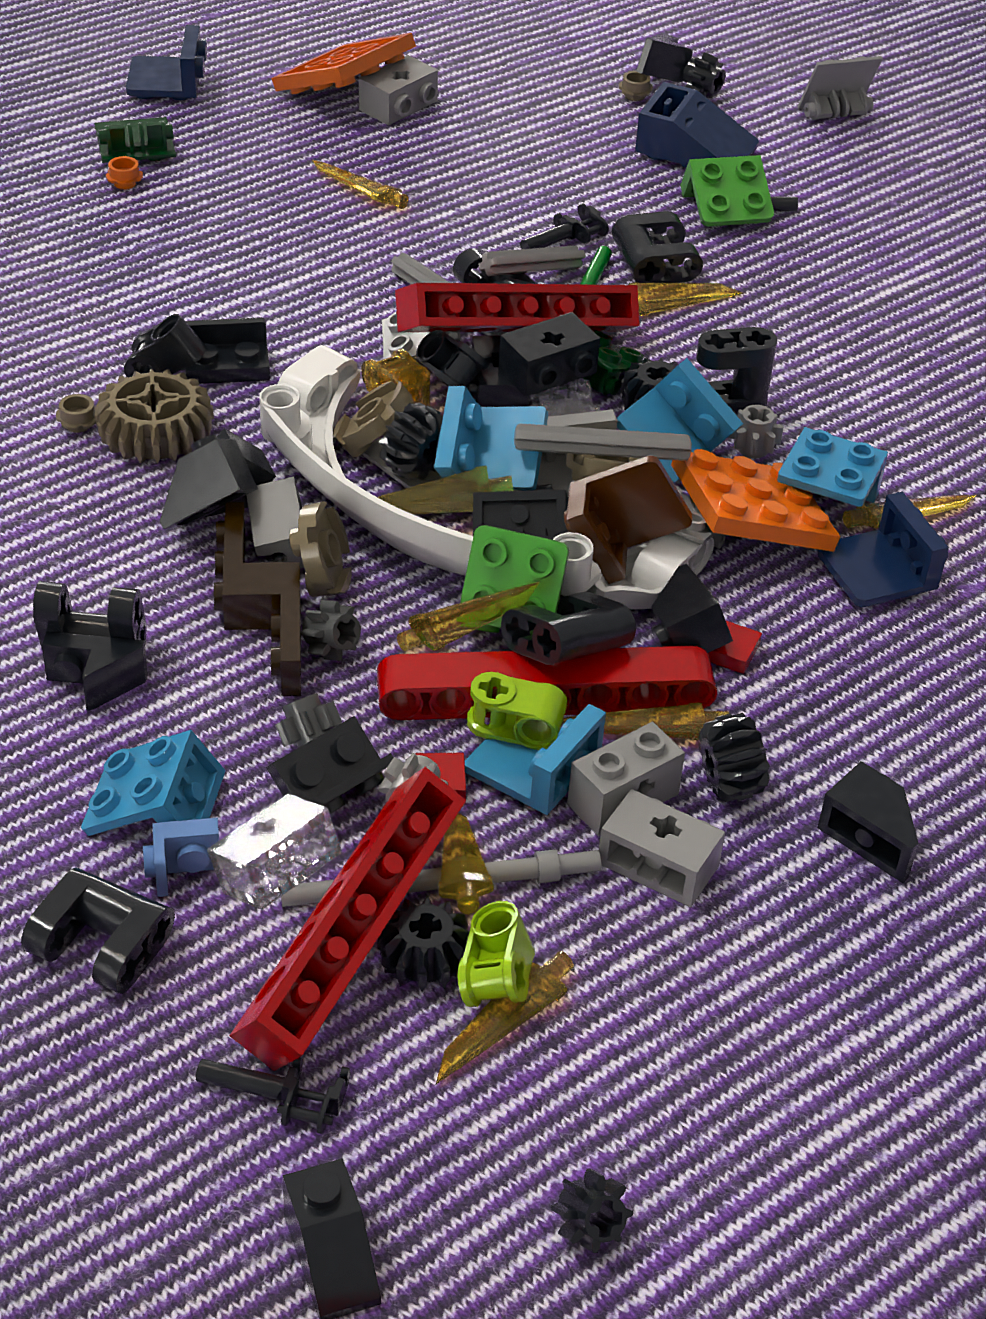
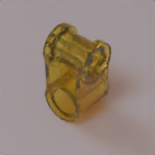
(401, 368)

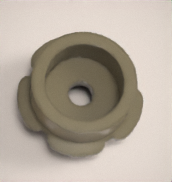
(635, 86)
(76, 412)

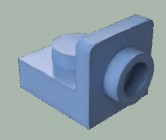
(178, 849)

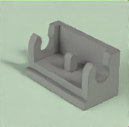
(273, 513)

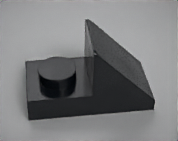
(664, 58)
(100, 663)

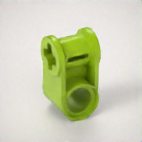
(520, 714)
(496, 956)

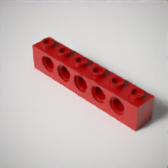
(513, 306)
(347, 921)

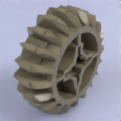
(153, 415)

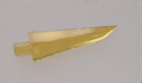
(375, 190)
(667, 296)
(448, 493)
(871, 513)
(452, 622)
(674, 721)
(463, 867)
(504, 1016)

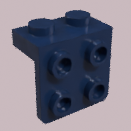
(170, 75)
(889, 562)

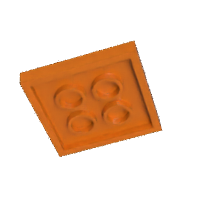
(344, 63)
(749, 502)

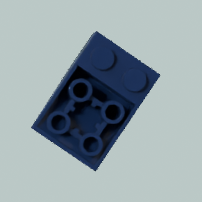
(686, 125)

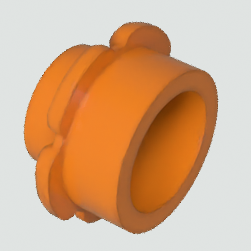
(124, 172)

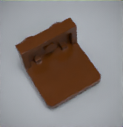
(624, 510)

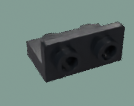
(233, 351)
(526, 512)
(331, 767)

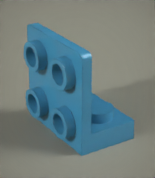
(682, 406)
(485, 436)
(834, 467)
(541, 775)
(157, 780)

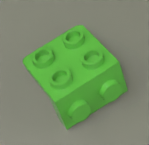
(728, 190)
(514, 559)

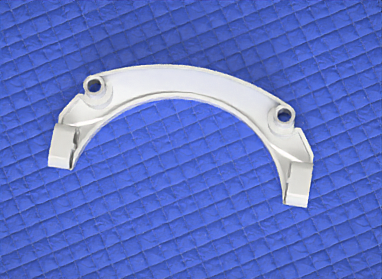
(301, 421)

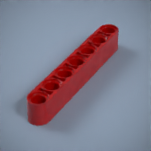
(613, 680)

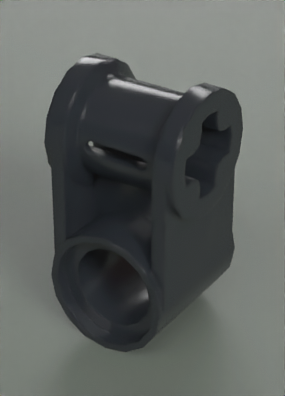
(164, 347)
(449, 360)

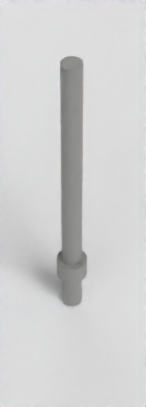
(544, 866)

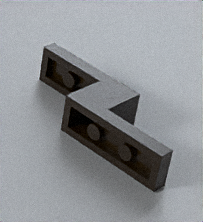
(259, 597)

